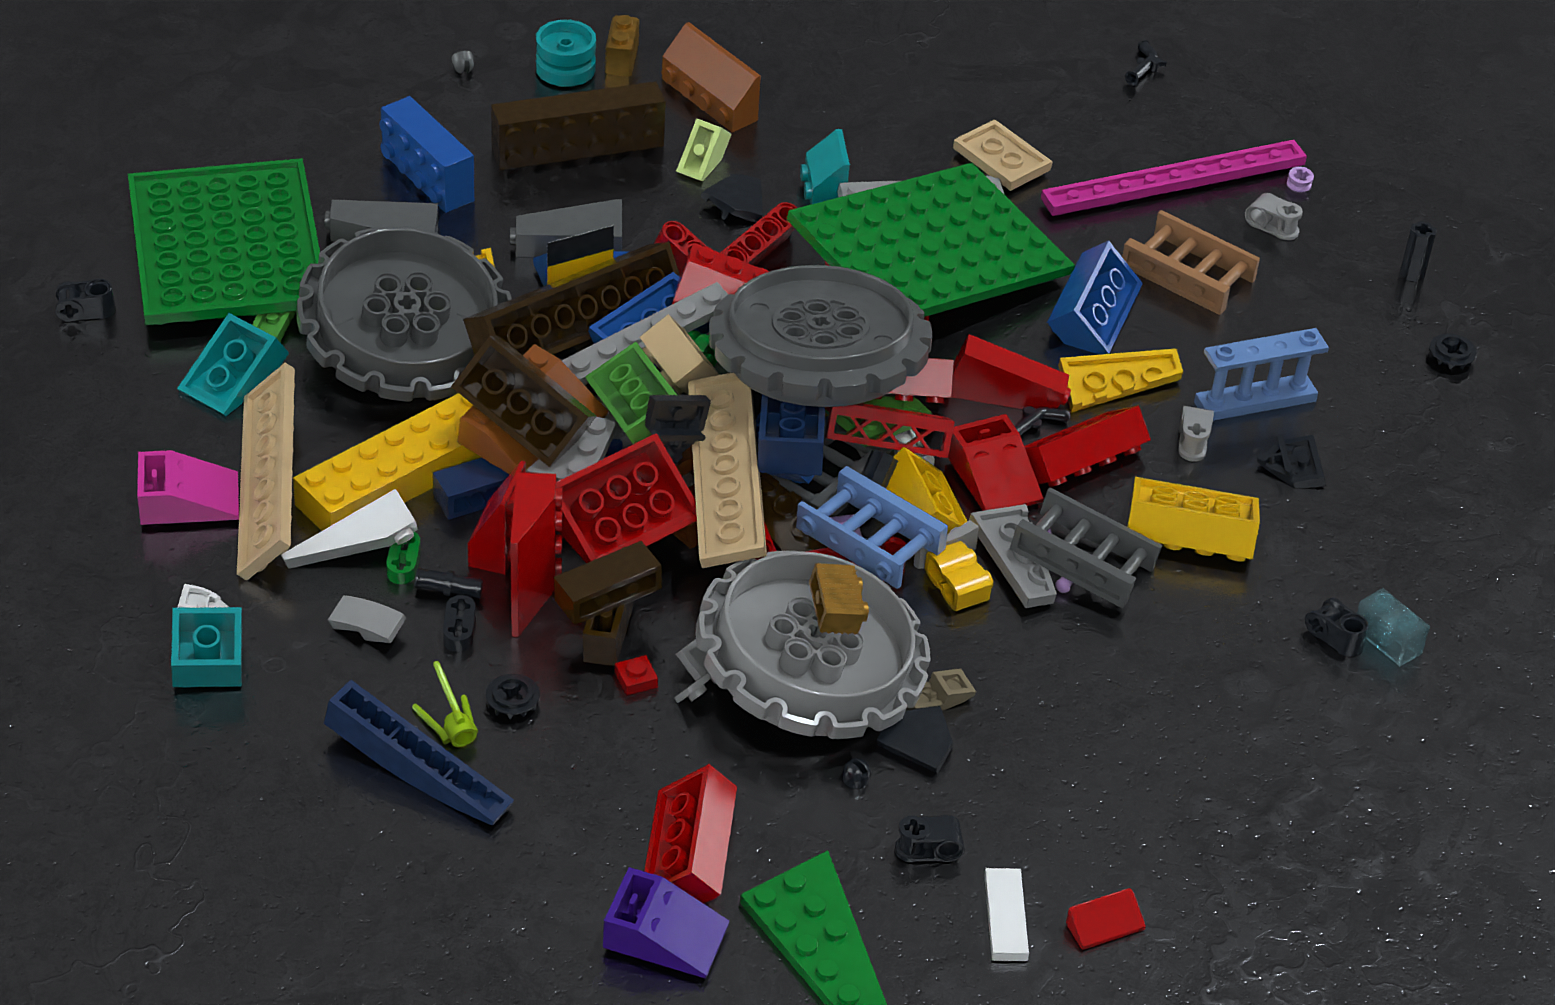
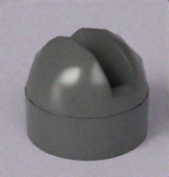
(463, 61)

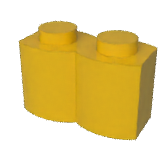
(959, 576)

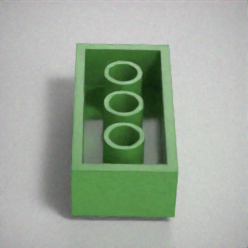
(625, 389)

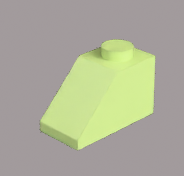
(703, 150)

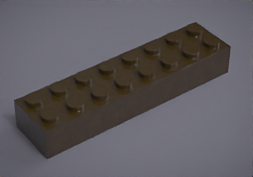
(564, 310)

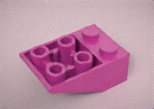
(184, 489)

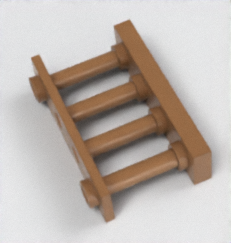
(1183, 279)

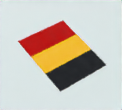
(579, 253)

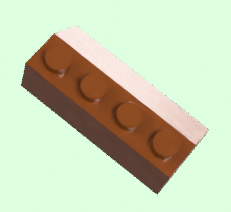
(712, 78)

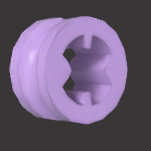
(1294, 177)

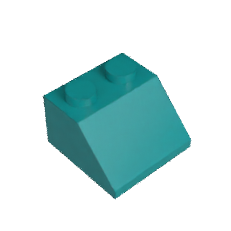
(825, 168)

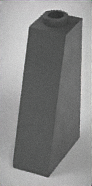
(354, 216)
(539, 228)

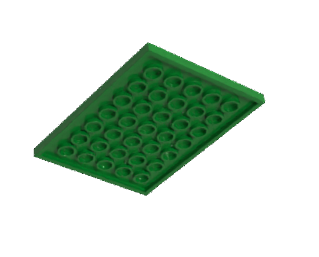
(934, 238)
(222, 239)

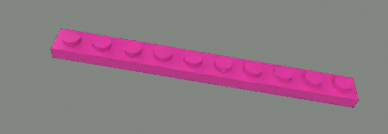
(1173, 177)

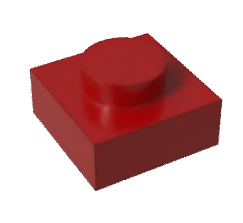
(636, 675)

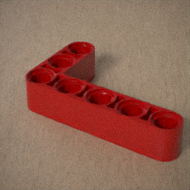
(749, 247)

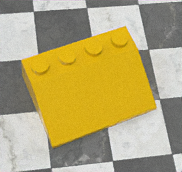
(1195, 518)

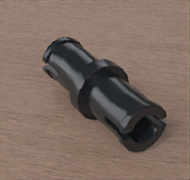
(448, 583)

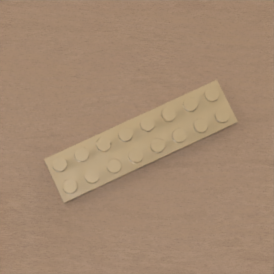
(266, 472)
(728, 474)

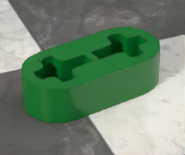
(409, 557)

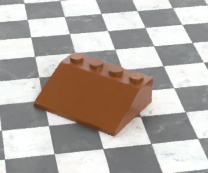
(497, 446)

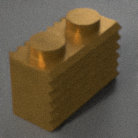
(622, 45)
(838, 598)

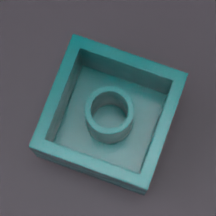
(207, 647)

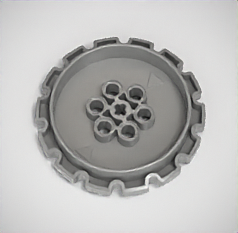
(784, 671)

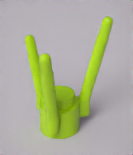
(458, 727)

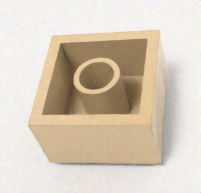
(676, 354)

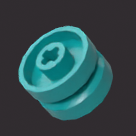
(565, 53)

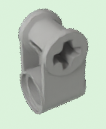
(1273, 215)
(1194, 432)

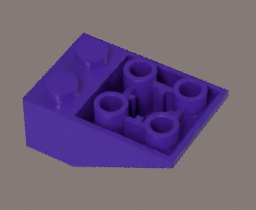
(663, 924)

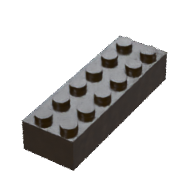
(577, 125)

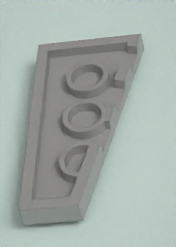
(1028, 579)

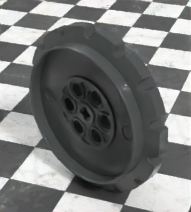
(394, 310)
(820, 335)

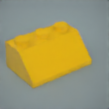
(925, 488)

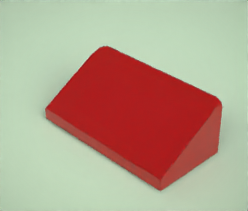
(1105, 919)

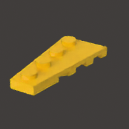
(1117, 375)

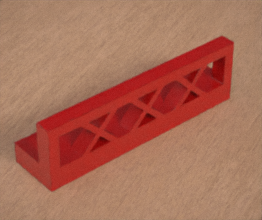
(893, 416)

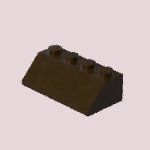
(523, 400)

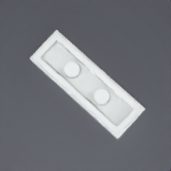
(1006, 914)

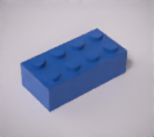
(427, 154)

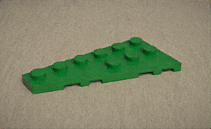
(816, 931)

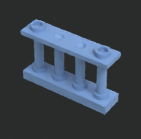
(1266, 394)
(882, 505)

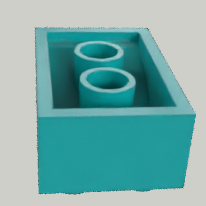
(232, 365)

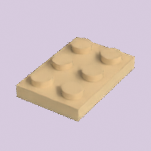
(1002, 154)

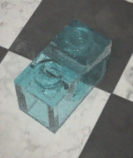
(1393, 627)

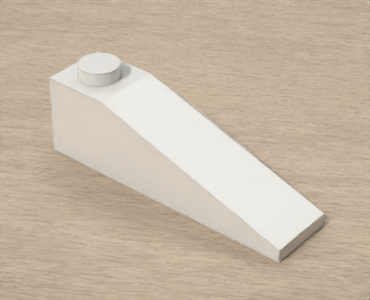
(369, 528)

